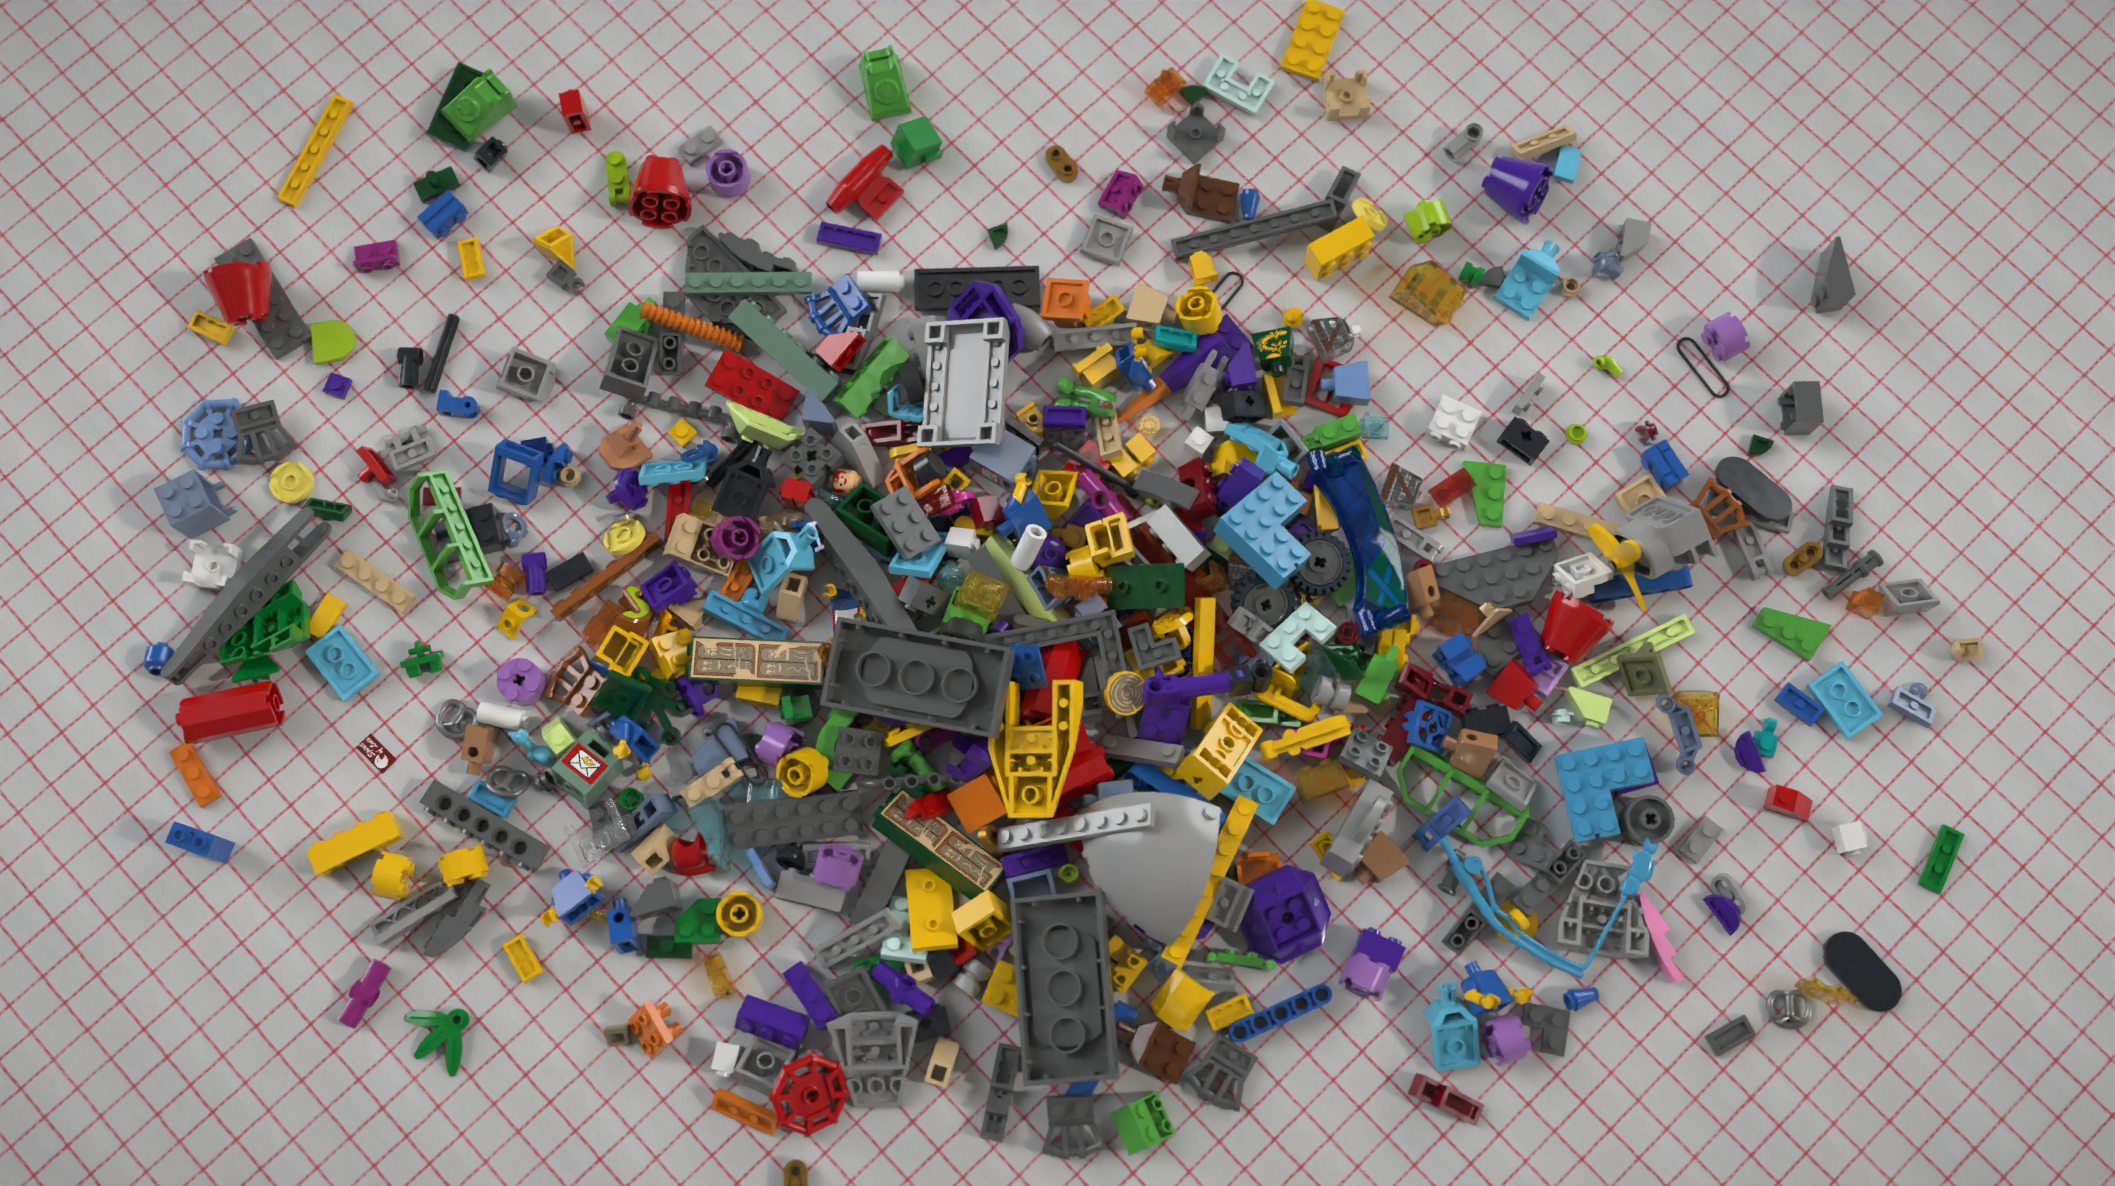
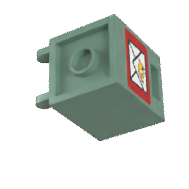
(587, 768)

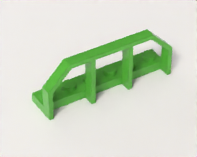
(459, 530)
(1440, 763)

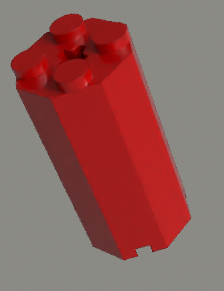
(1060, 662)
(230, 712)
(1084, 774)

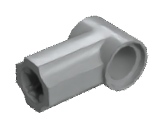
(1463, 142)

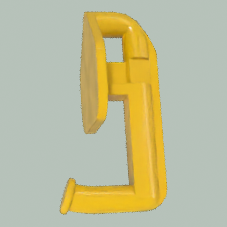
(1280, 695)

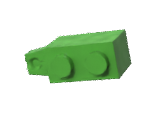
(630, 319)
(1333, 434)
(1378, 677)

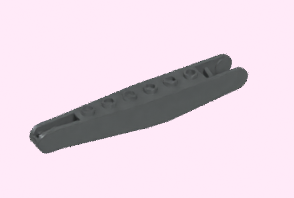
(856, 568)
(245, 594)

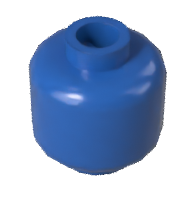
(156, 656)

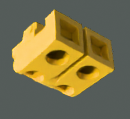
(1128, 967)

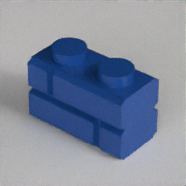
(443, 215)
(1664, 465)

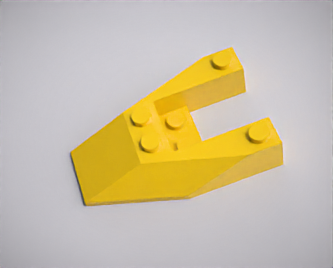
(1036, 759)

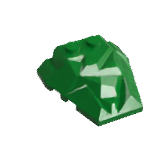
(274, 628)

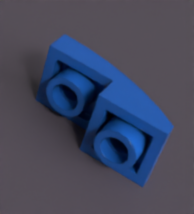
(559, 459)

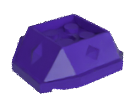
(988, 301)
(1281, 892)

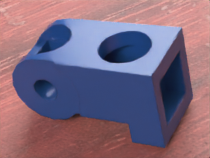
(457, 407)

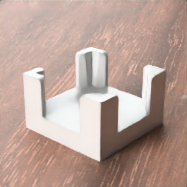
(212, 565)

